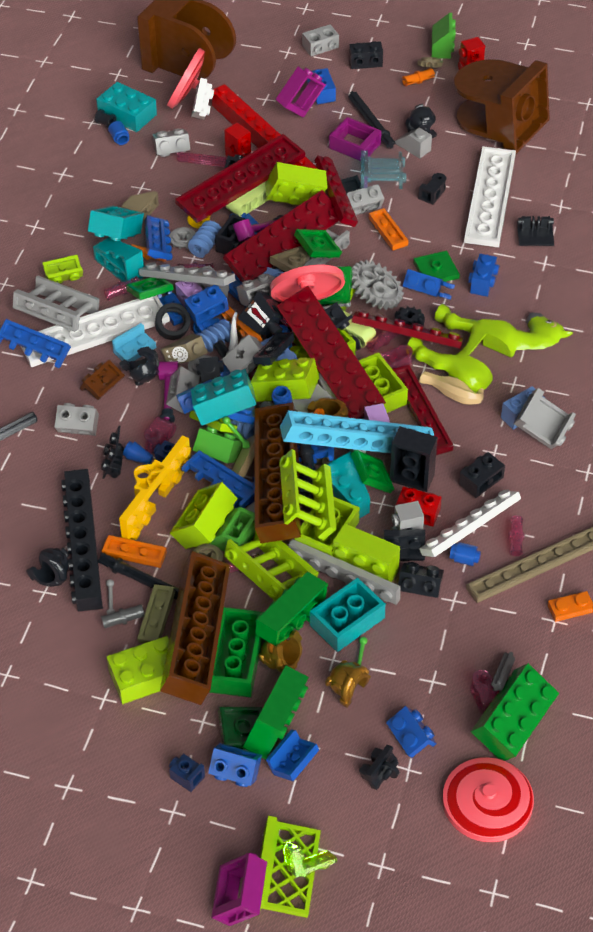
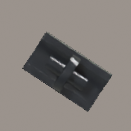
(383, 767)

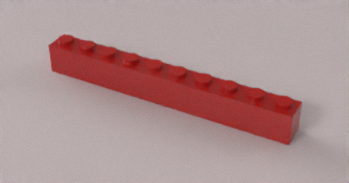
(237, 111)

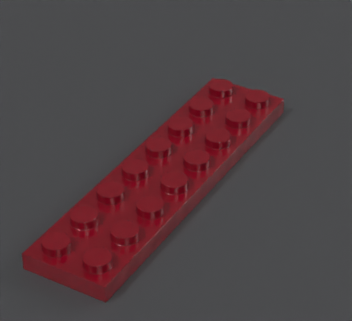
(238, 178)
(254, 254)
(331, 352)

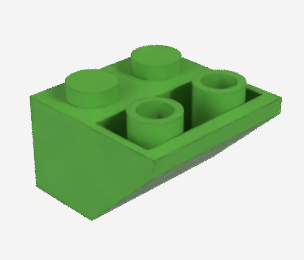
(443, 37)
(218, 444)
(238, 527)

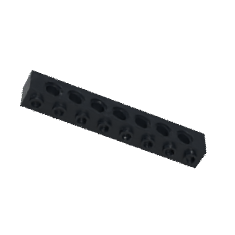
(83, 541)

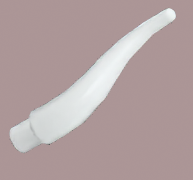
(233, 333)

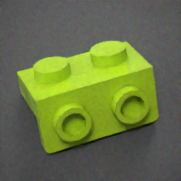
(63, 269)

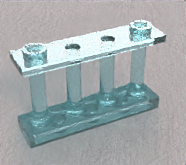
(382, 169)

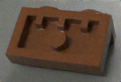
(102, 380)

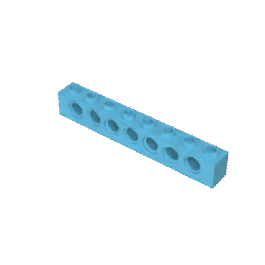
(342, 431)

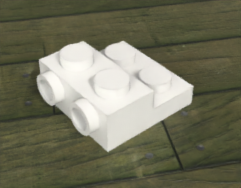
(202, 97)

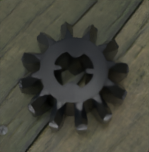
(410, 315)

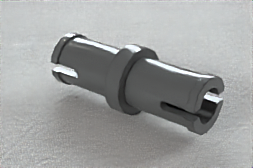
(123, 616)

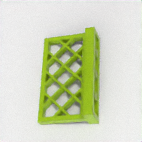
(267, 853)

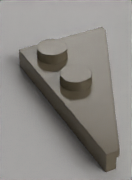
(290, 259)

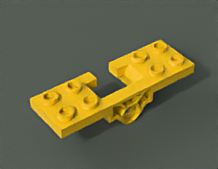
(161, 476)

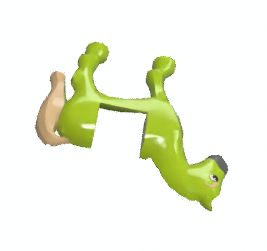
(469, 376)

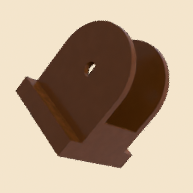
(175, 31)
(507, 106)

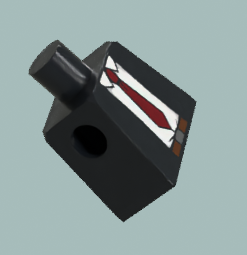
(262, 315)

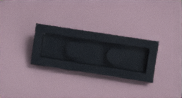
(273, 348)

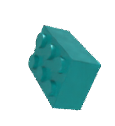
(128, 105)
(115, 222)
(223, 396)
(347, 614)

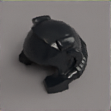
(422, 118)
(145, 369)
(53, 567)

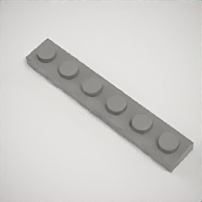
(192, 274)
(346, 572)

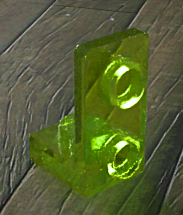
(303, 866)

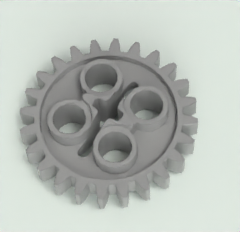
(376, 285)

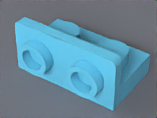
(128, 343)

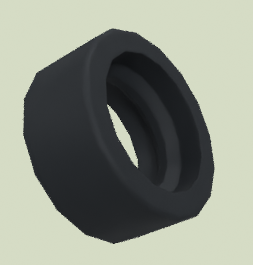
(172, 307)

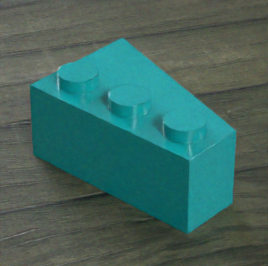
(119, 258)
(348, 484)

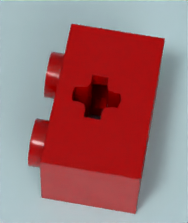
(237, 140)

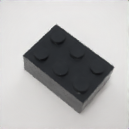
(413, 459)

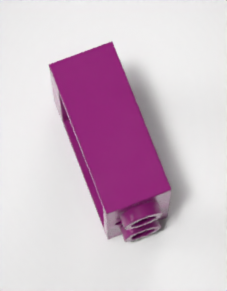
(307, 97)
(369, 134)
(226, 906)

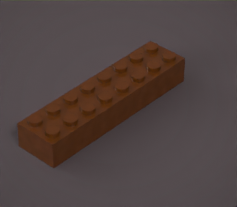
(268, 488)
(195, 629)

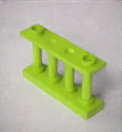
(322, 491)
(277, 551)

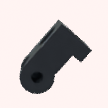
(434, 189)

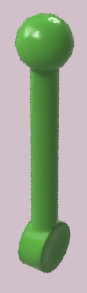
(245, 443)
(363, 640)

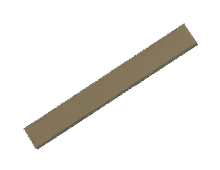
(531, 566)

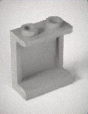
(544, 420)

